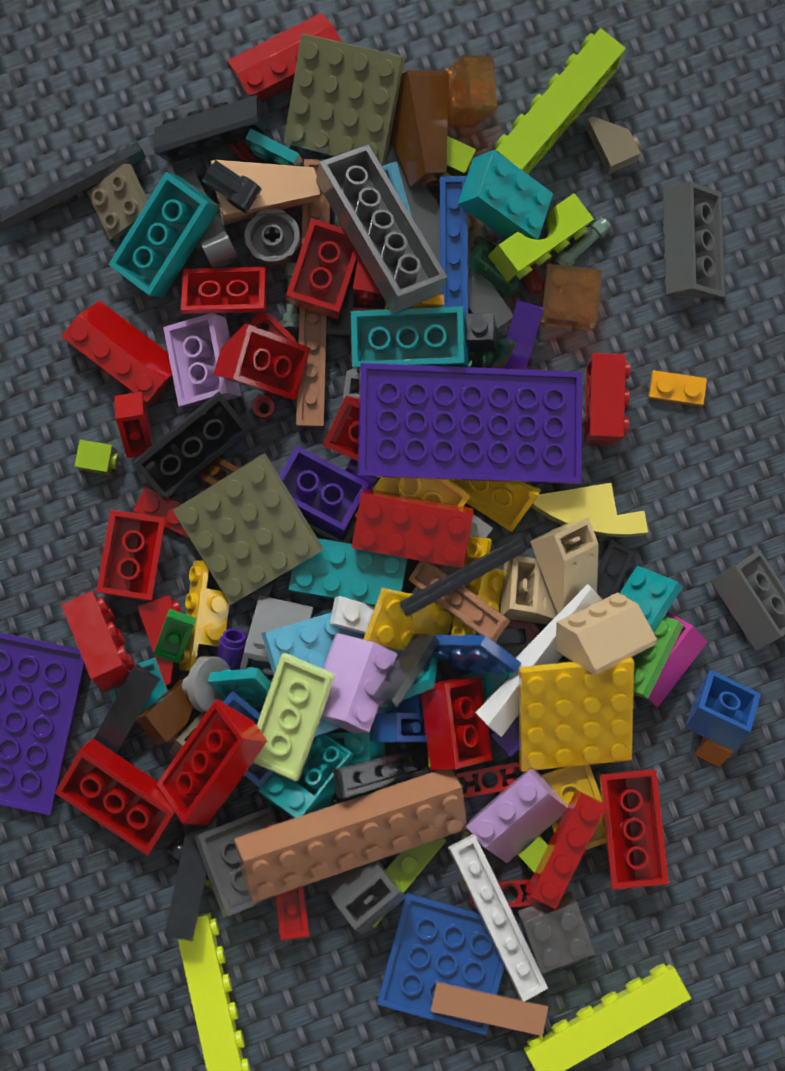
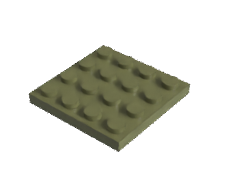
(343, 97)
(248, 529)

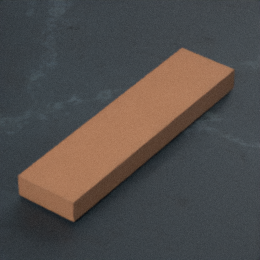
(462, 602)
(489, 1008)

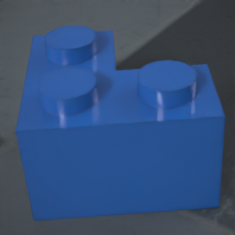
(401, 725)

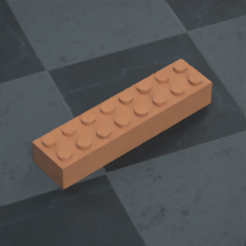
(351, 834)

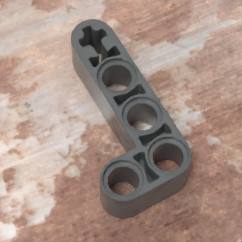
(214, 241)

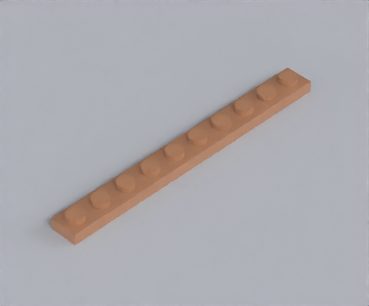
(313, 333)

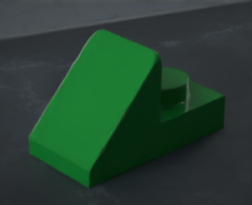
(174, 636)

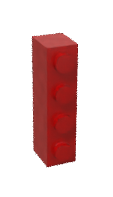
(565, 849)

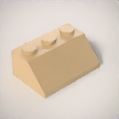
(604, 633)

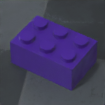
(322, 491)

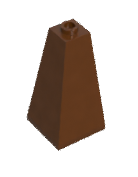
(422, 126)

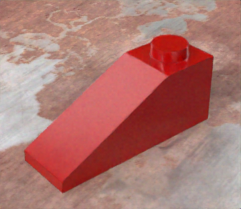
(153, 618)

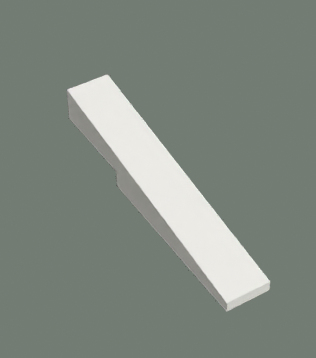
(503, 705)

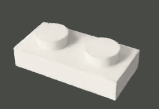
(351, 614)

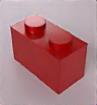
(133, 423)

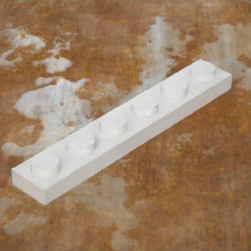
(497, 917)

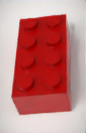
(412, 528)
(117, 796)

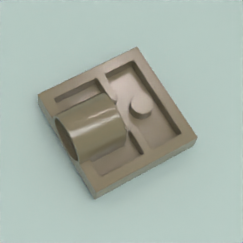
(118, 201)

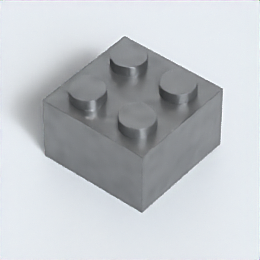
(556, 934)

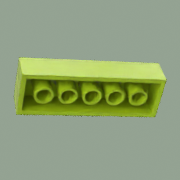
(562, 101)

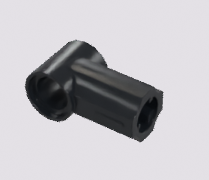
(238, 190)

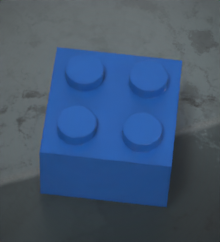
(723, 710)

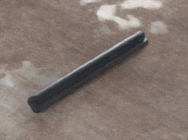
(462, 576)

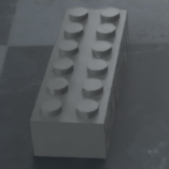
(381, 228)

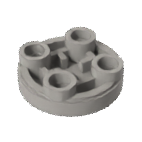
(196, 686)

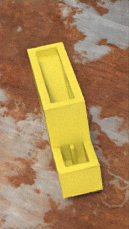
(593, 503)

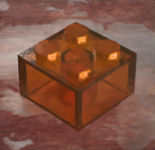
(471, 91)
(570, 296)

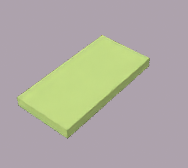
(292, 715)

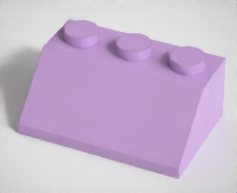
(193, 357)
(359, 672)
(517, 816)

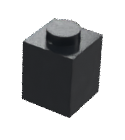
(481, 332)

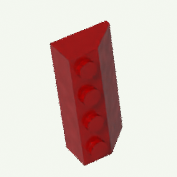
(272, 64)
(121, 351)
(211, 763)
(634, 829)

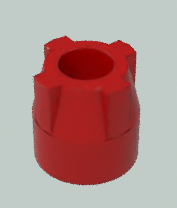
(260, 401)

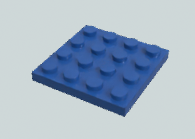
(442, 946)

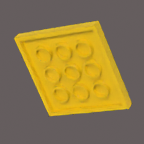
(575, 715)

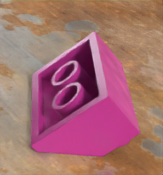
(682, 655)

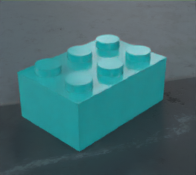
(504, 197)

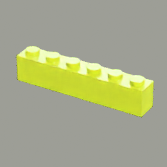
(210, 998)
(608, 1021)

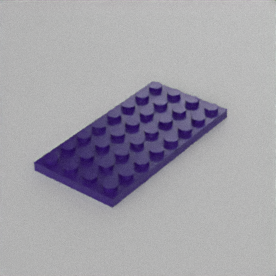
(469, 423)

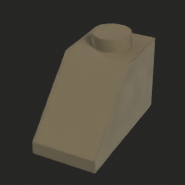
(613, 144)

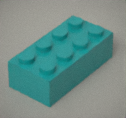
(164, 235)
(409, 337)
(348, 573)

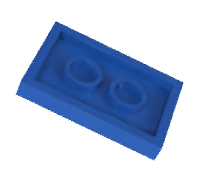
(475, 654)

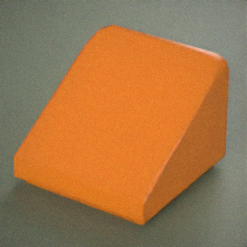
(713, 752)

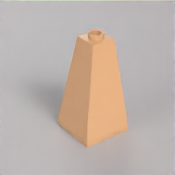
(280, 184)

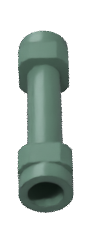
(598, 230)
(291, 317)

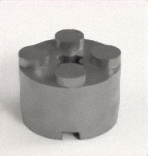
(258, 236)

